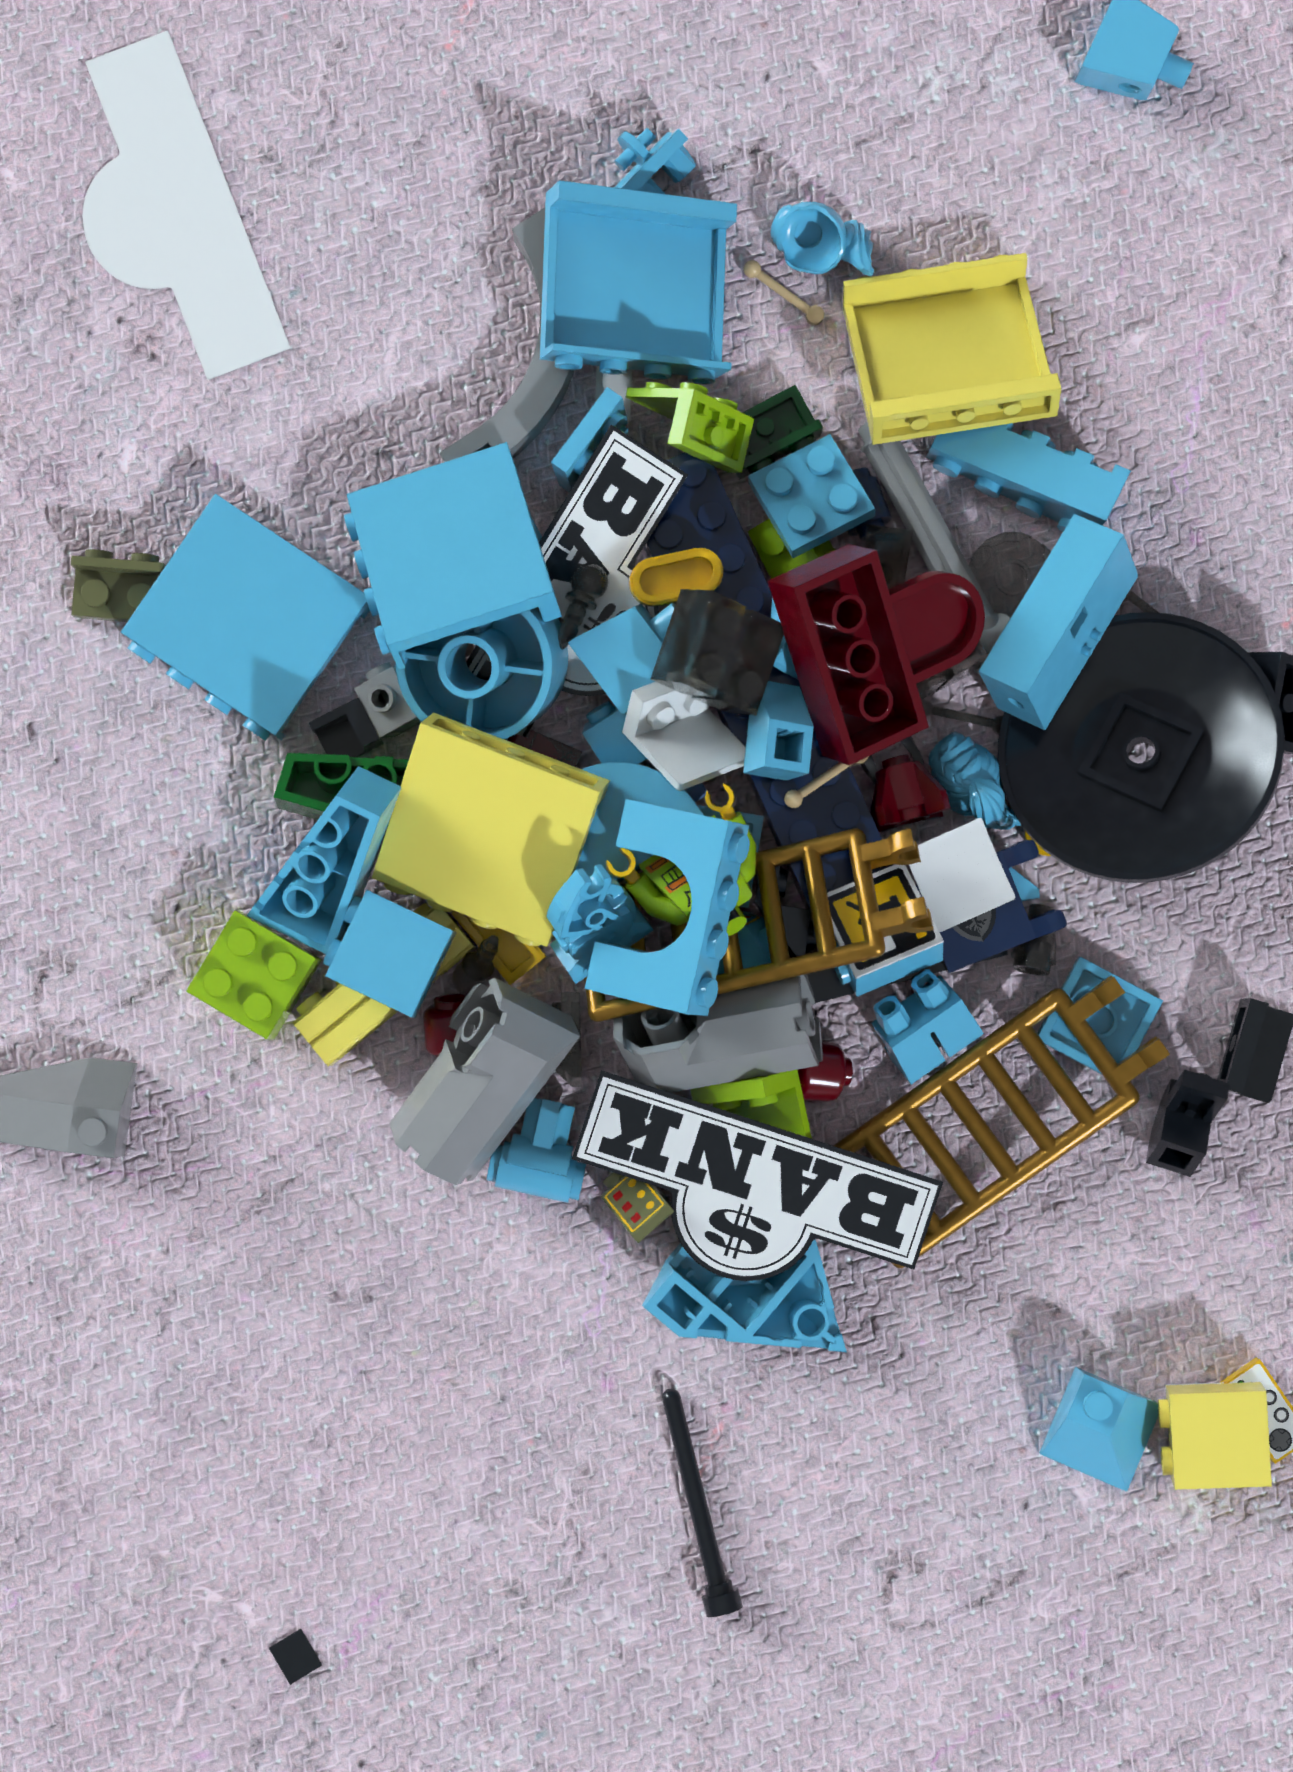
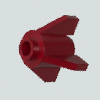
(906, 794)

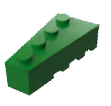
(313, 780)

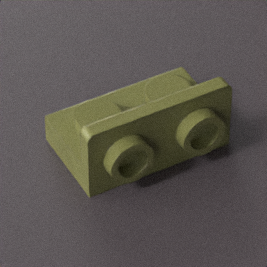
(111, 587)

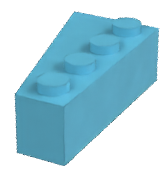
(1030, 472)
(330, 864)

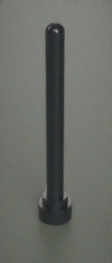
(720, 1594)

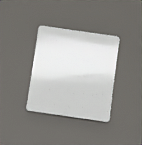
(961, 875)

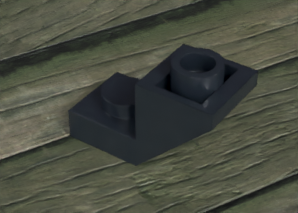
(797, 921)

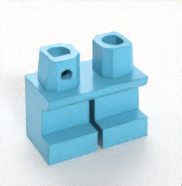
(926, 1015)

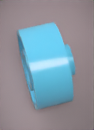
(522, 683)

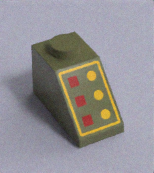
(636, 1204)

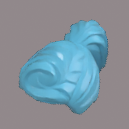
(818, 239)
(971, 780)

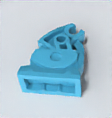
(592, 911)

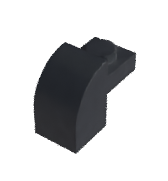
(1184, 1122)

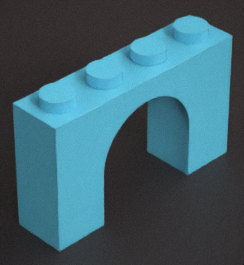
(686, 971)

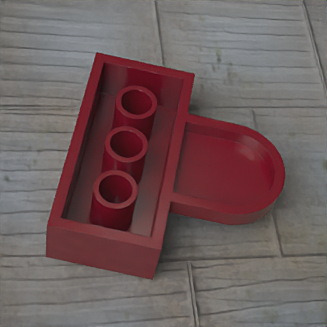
(870, 645)

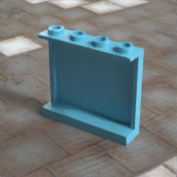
(634, 281)
(448, 550)
(244, 618)

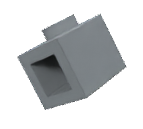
(385, 702)

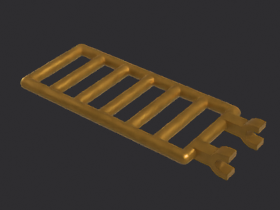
(876, 924)
(982, 1054)

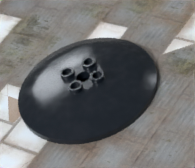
(1211, 768)

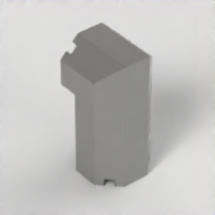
(742, 1038)
(482, 1080)

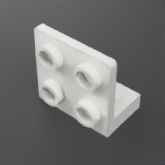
(680, 736)

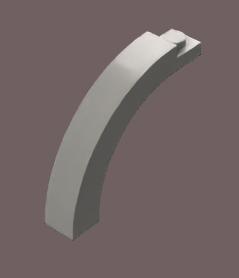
(543, 383)

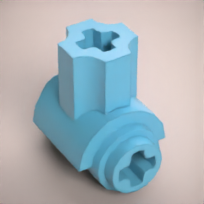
(540, 1158)

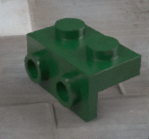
(779, 428)

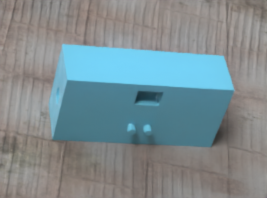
(1059, 621)

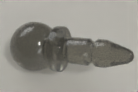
(587, 584)
(476, 966)

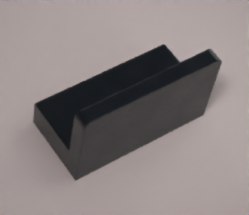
(1255, 1049)

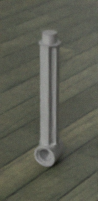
(929, 528)

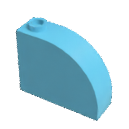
(632, 783)

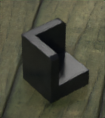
(346, 730)

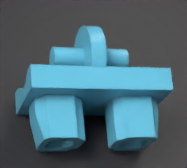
(665, 154)

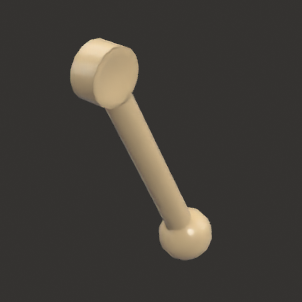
(814, 313)
(795, 797)

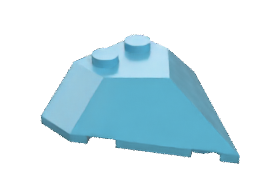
(774, 1311)

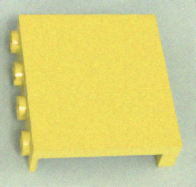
(948, 349)
(487, 828)

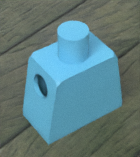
(1133, 52)
(623, 651)

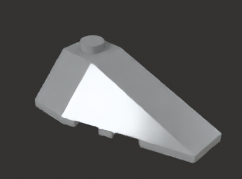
(69, 1107)

